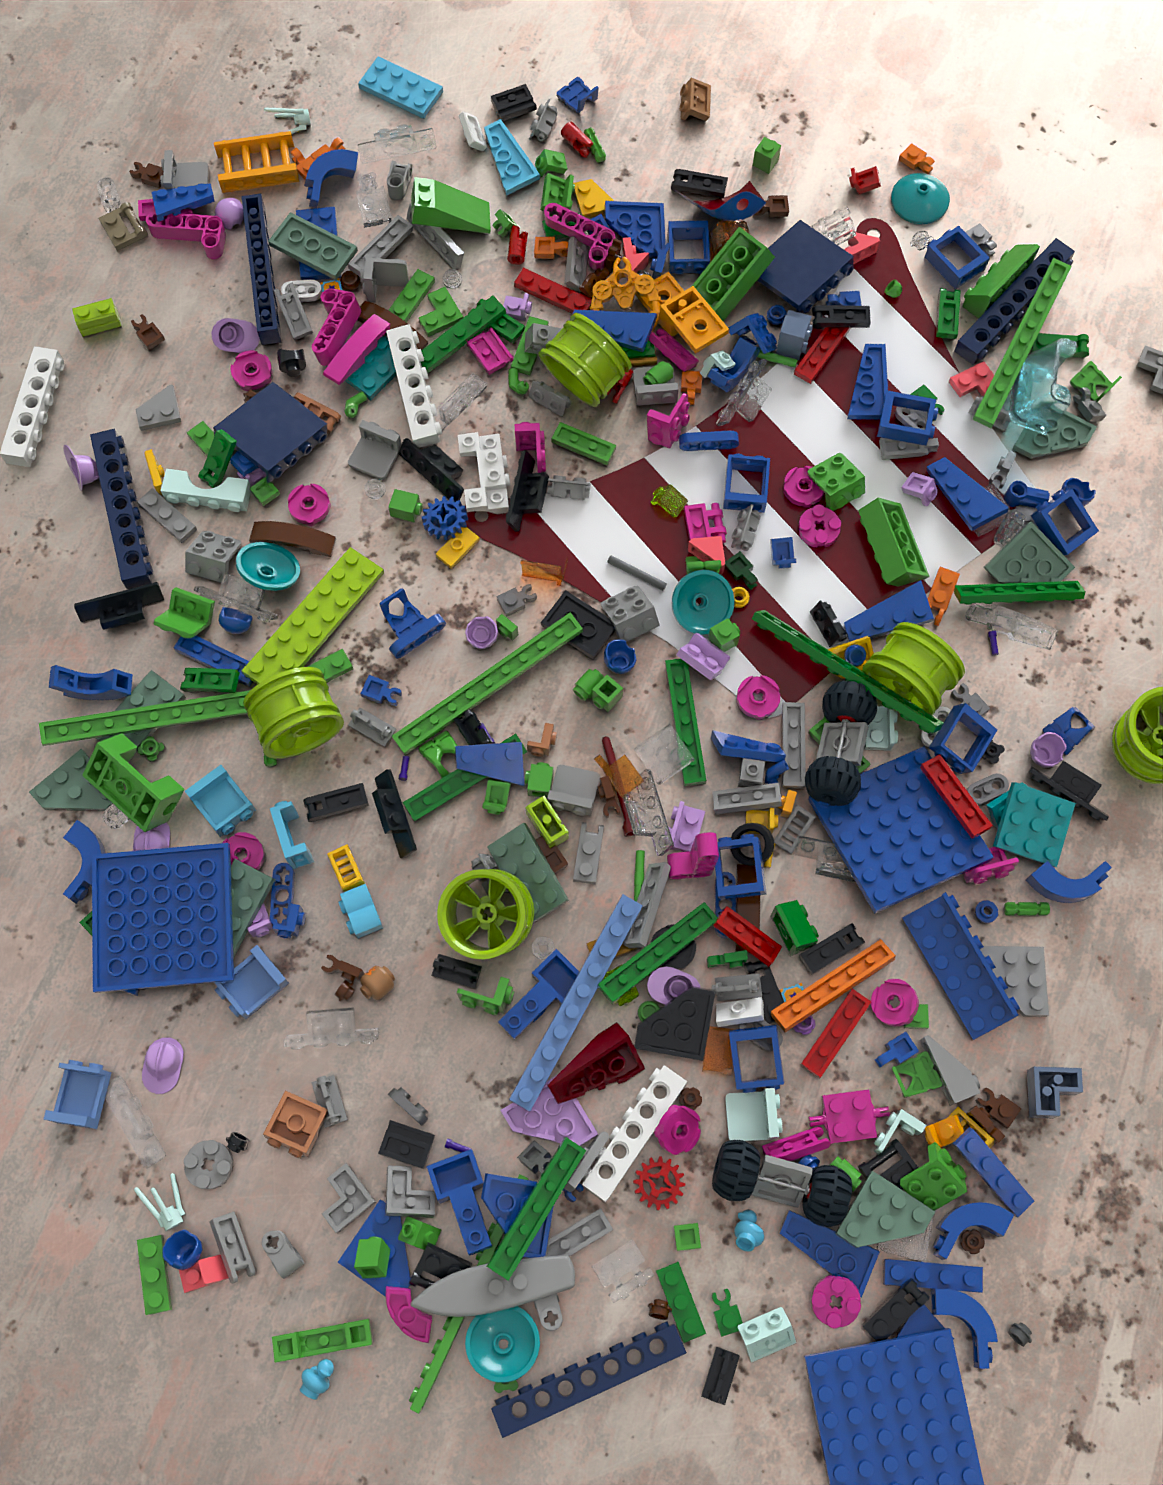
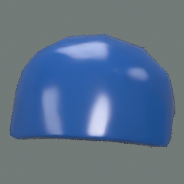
(1081, 489)
(234, 621)
(619, 657)
(182, 1250)

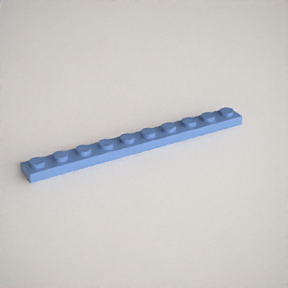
(575, 1003)

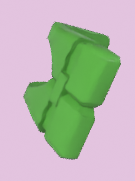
(1090, 378)
(695, 564)
(435, 749)
(922, 1072)

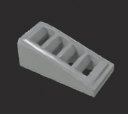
(802, 812)

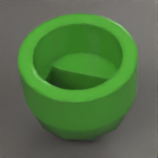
(893, 289)

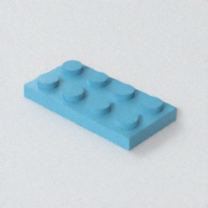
(400, 87)

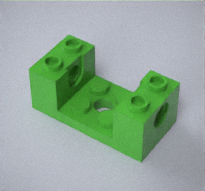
(142, 801)

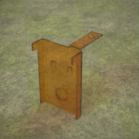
(543, 571)
(621, 774)
(718, 1051)

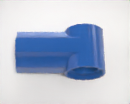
(1025, 495)

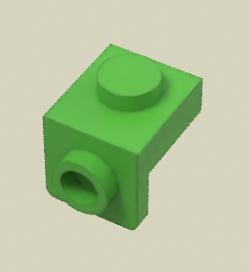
(551, 161)
(496, 796)
(418, 1233)

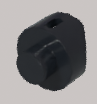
(291, 361)

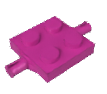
(849, 1116)

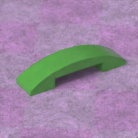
(322, 1340)

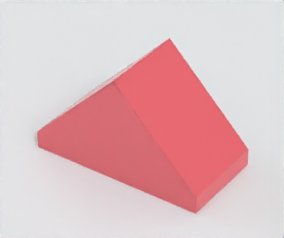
(708, 549)

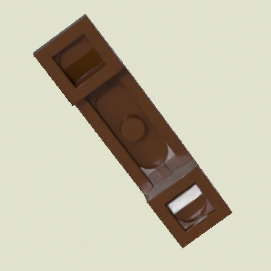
(369, 308)
(294, 536)
(747, 906)

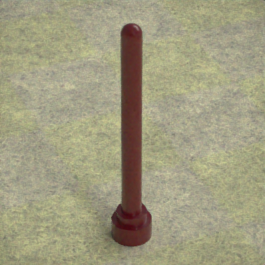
(627, 828)

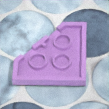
(551, 1120)

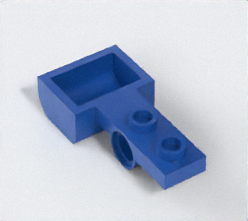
(554, 980)
(456, 1181)

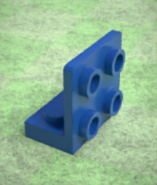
(756, 324)

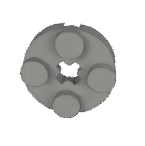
(221, 1168)

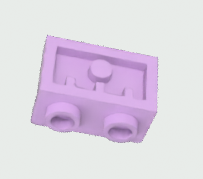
(704, 656)
(686, 826)

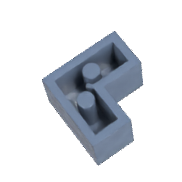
(794, 335)
(1046, 1085)

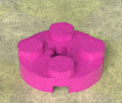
(254, 380)
(795, 493)
(310, 515)
(819, 515)
(757, 685)
(252, 847)
(887, 992)
(668, 1125)
(833, 1315)

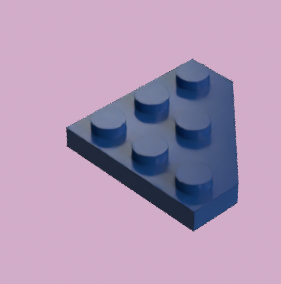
(640, 221)
(505, 1198)
(388, 1229)

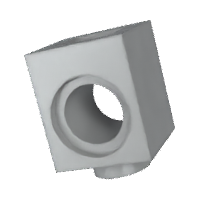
(751, 773)

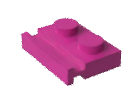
(490, 351)

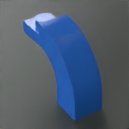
(331, 163)
(743, 355)
(86, 686)
(88, 844)
(1065, 890)
(980, 1214)
(973, 1315)

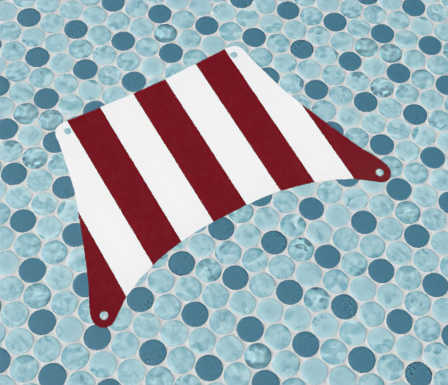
(794, 429)

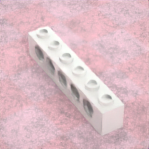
(399, 339)
(29, 396)
(673, 1086)

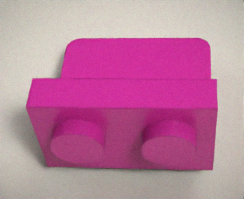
(666, 429)
(530, 438)
(997, 867)

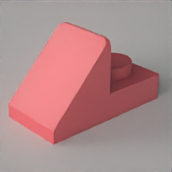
(862, 246)
(638, 261)
(203, 1273)

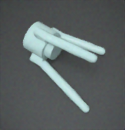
(301, 116)
(169, 1216)

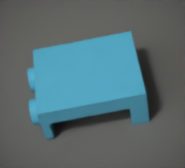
(220, 801)
(295, 855)

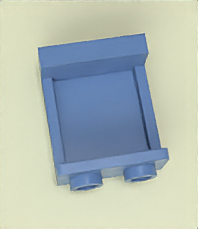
(253, 984)
(80, 1095)

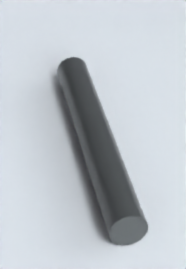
(636, 573)

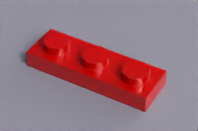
(747, 936)

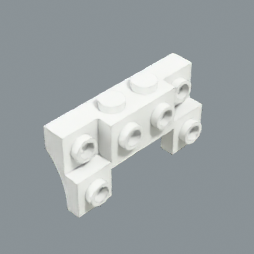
(493, 480)

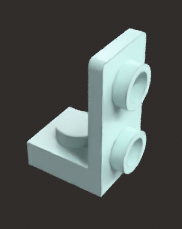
(909, 1125)

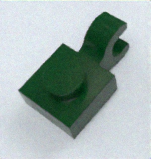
(741, 567)

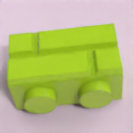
(96, 317)
(547, 822)

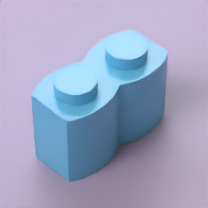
(360, 910)

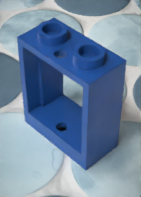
(678, 231)
(951, 274)
(905, 433)
(740, 501)
(1080, 514)
(974, 722)
(742, 890)
(750, 1034)

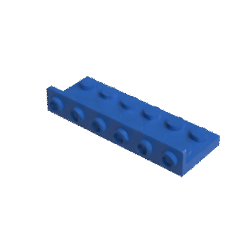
(961, 966)

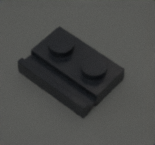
(513, 102)
(406, 1144)

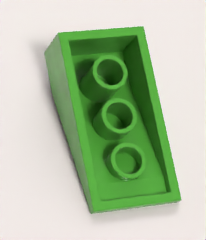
(448, 207)

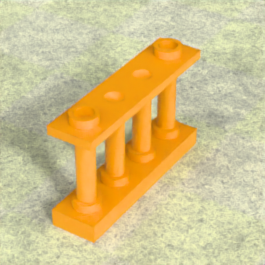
(259, 177)

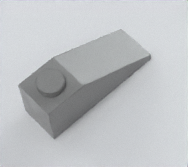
(956, 1079)

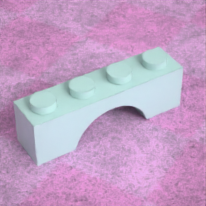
(231, 494)

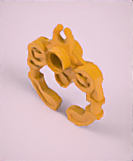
(625, 293)

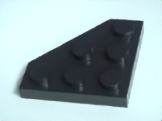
(679, 1026)

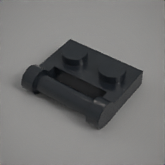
(896, 1171)
(438, 1263)

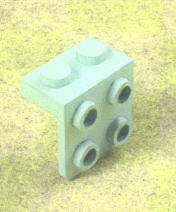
(753, 1115)

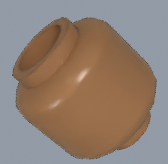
(377, 982)

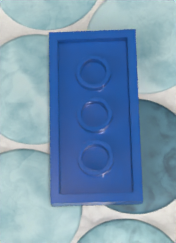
(325, 219)

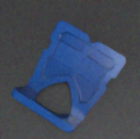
(577, 94)
(409, 620)
(1063, 728)

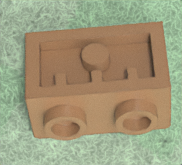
(695, 99)

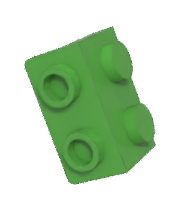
(557, 191)

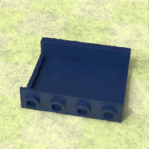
(805, 266)
(274, 430)

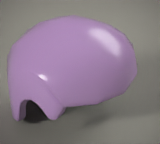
(230, 212)
(481, 632)
(1047, 750)

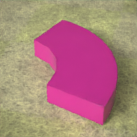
(408, 1319)

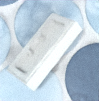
(472, 131)
(739, 1012)

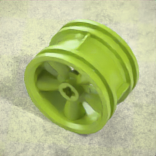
(585, 359)
(916, 665)
(293, 712)
(1138, 750)
(459, 891)

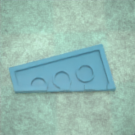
(511, 161)

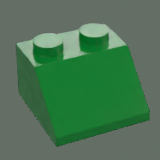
(793, 927)

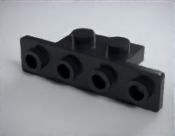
(435, 467)
(527, 492)
(120, 607)
(1074, 784)
(393, 814)

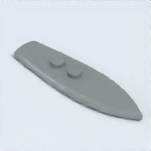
(483, 1291)

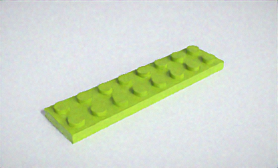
(315, 617)

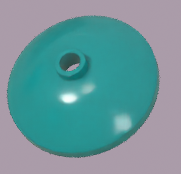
(919, 205)
(267, 566)
(715, 604)
(484, 1350)

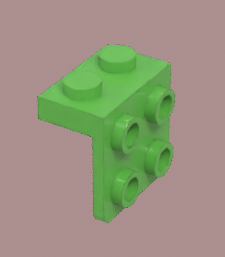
(838, 481)
(186, 614)
(503, 996)
(937, 1180)

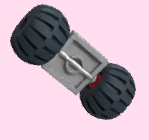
(834, 773)
(824, 1188)

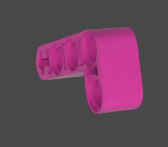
(582, 224)
(191, 227)
(342, 316)
(699, 861)

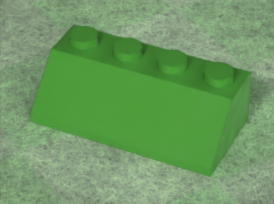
(733, 272)
(999, 278)
(893, 542)

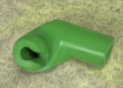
(516, 385)
(353, 403)

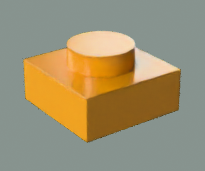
(787, 803)

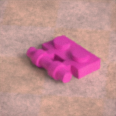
(698, 524)

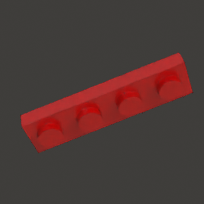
(551, 291)
(820, 353)
(956, 796)
(835, 1033)

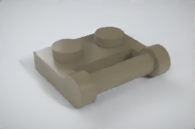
(117, 229)

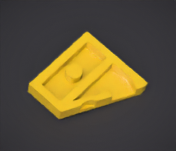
(590, 198)

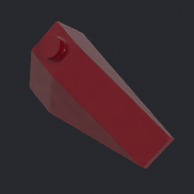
(602, 1062)

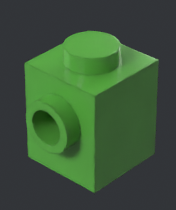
(766, 155)
(405, 505)
(724, 635)
(607, 693)
(539, 779)
(372, 1257)

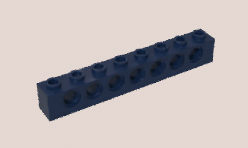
(261, 269)
(1020, 291)
(104, 444)
(510, 1423)

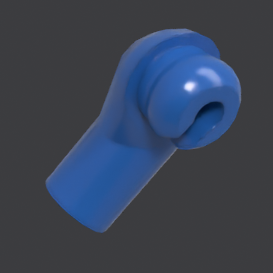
(773, 772)

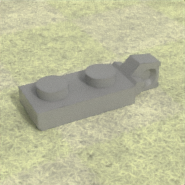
(898, 449)

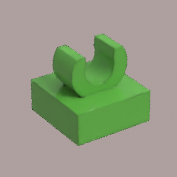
(505, 221)

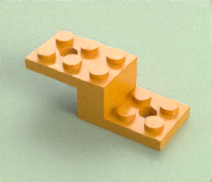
(684, 311)

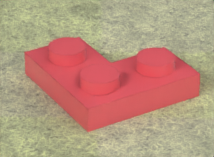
(974, 378)

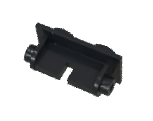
(824, 616)
(468, 727)
(456, 971)
(720, 1376)

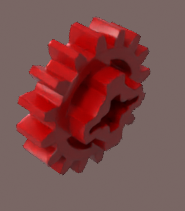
(673, 1190)

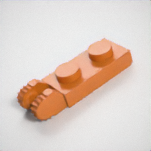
(942, 592)

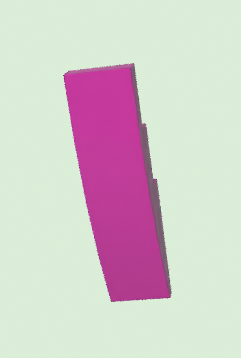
(355, 350)

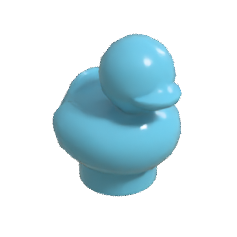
(747, 1232)
(315, 1379)

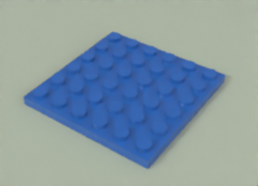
(900, 833)
(162, 918)
(894, 1413)

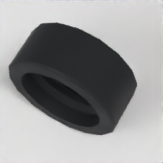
(769, 843)

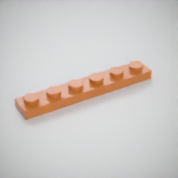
(832, 985)

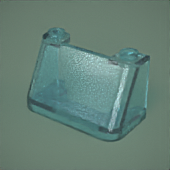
(1035, 395)

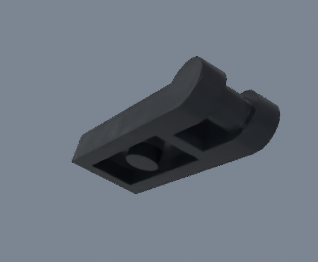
(699, 183)
(841, 316)
(336, 802)
(831, 949)
(770, 992)
(895, 1311)

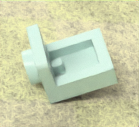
(715, 360)

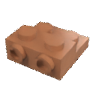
(295, 1125)

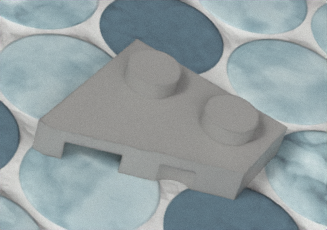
(159, 410)

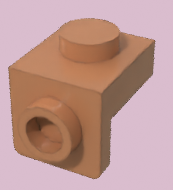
(548, 738)

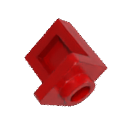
(865, 180)

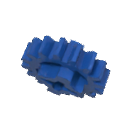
(444, 518)

